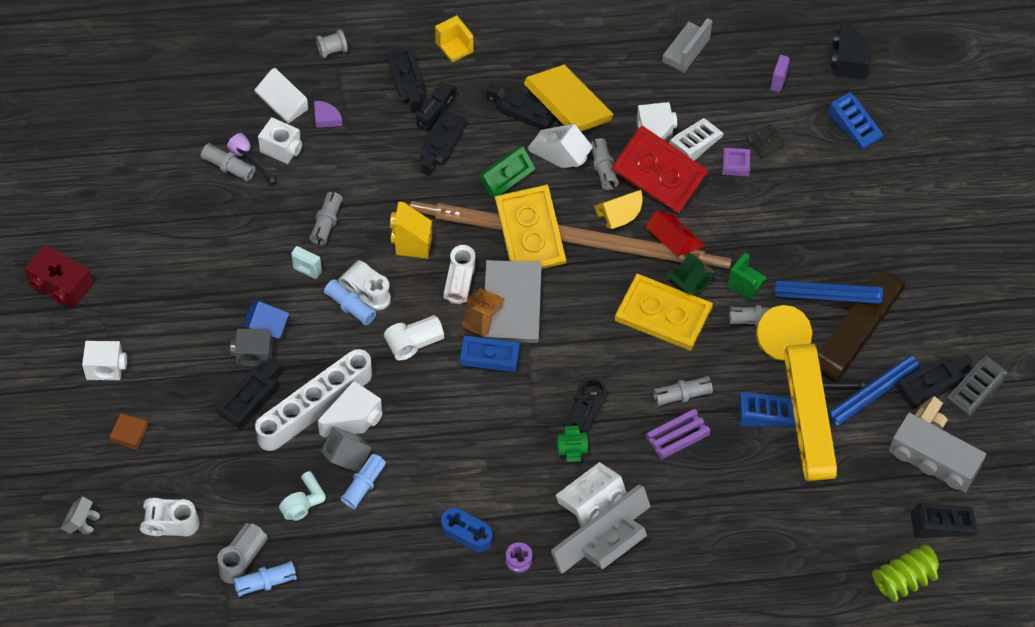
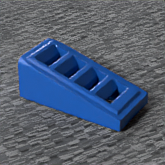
(848, 106)
(759, 419)

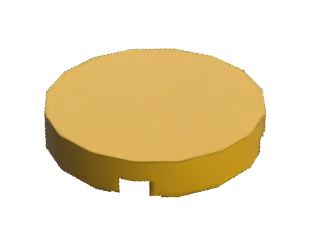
(782, 328)

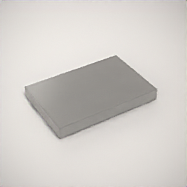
(521, 307)

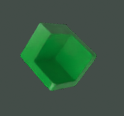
(744, 279)

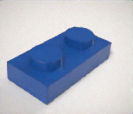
(489, 353)

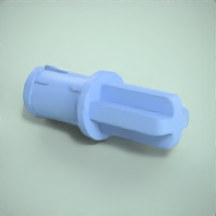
(363, 481)

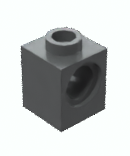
(252, 347)

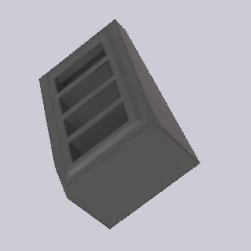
(987, 372)

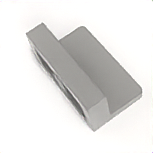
(687, 45)

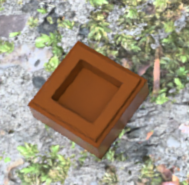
(128, 431)

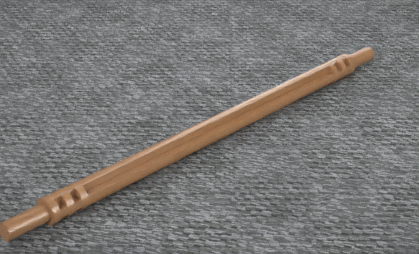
(571, 235)

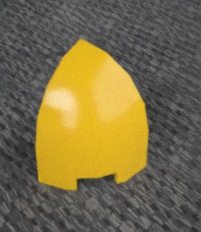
(620, 209)

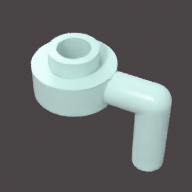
(297, 504)

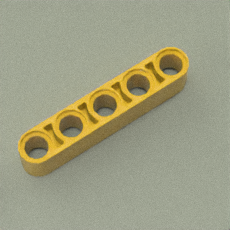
(810, 412)

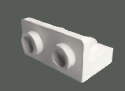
(592, 493)

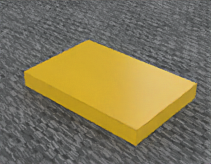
(568, 98)
(531, 227)
(663, 312)

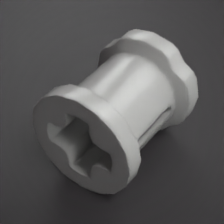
(331, 43)

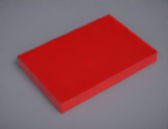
(659, 169)

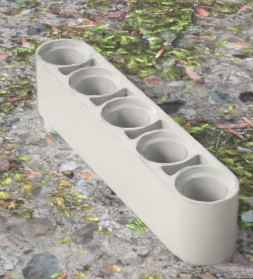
(310, 411)

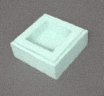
(306, 262)

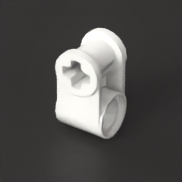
(367, 284)
(166, 516)

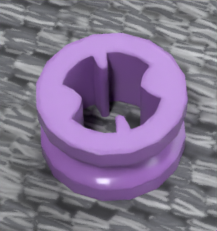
(512, 563)

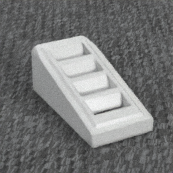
(702, 145)

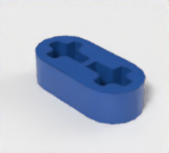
(466, 529)

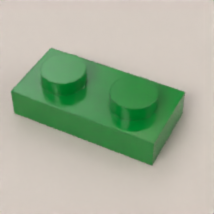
(506, 171)

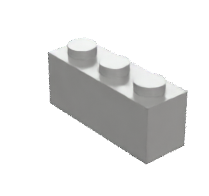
(937, 452)

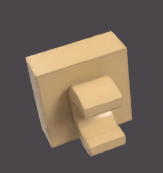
(929, 412)

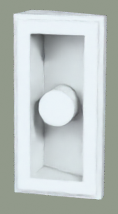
(282, 96)

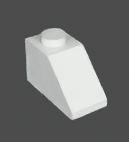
(657, 119)
(561, 146)
(352, 411)

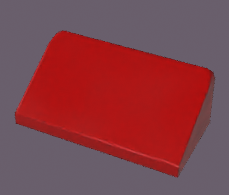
(673, 233)

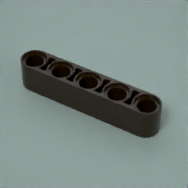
(858, 327)

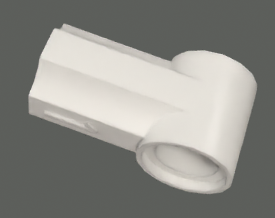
(460, 275)
(406, 340)

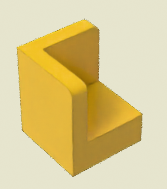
(454, 39)

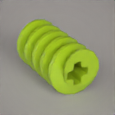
(907, 572)

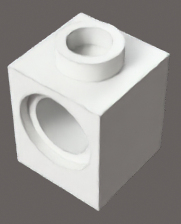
(280, 140)
(103, 360)

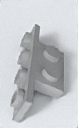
(606, 534)

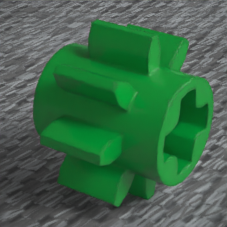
(572, 443)

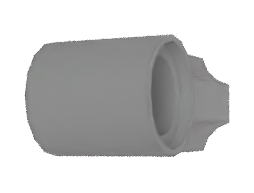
(240, 551)

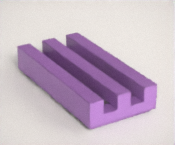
(672, 425)

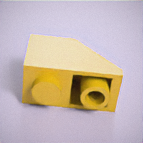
(410, 232)

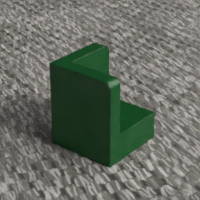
(692, 275)

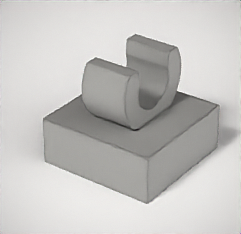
(77, 517)

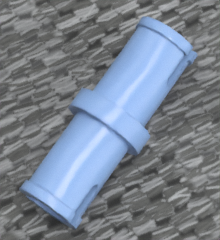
(350, 302)
(264, 578)

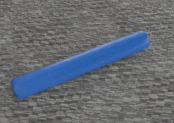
(828, 291)
(873, 390)

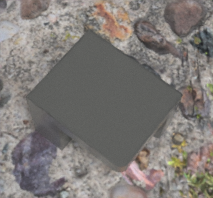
(346, 449)

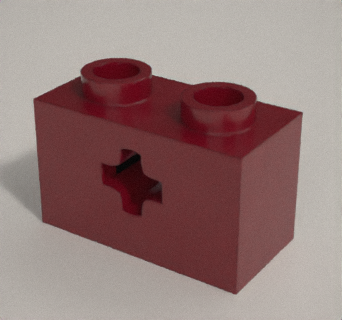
(58, 276)

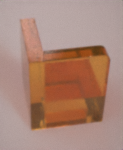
(480, 310)

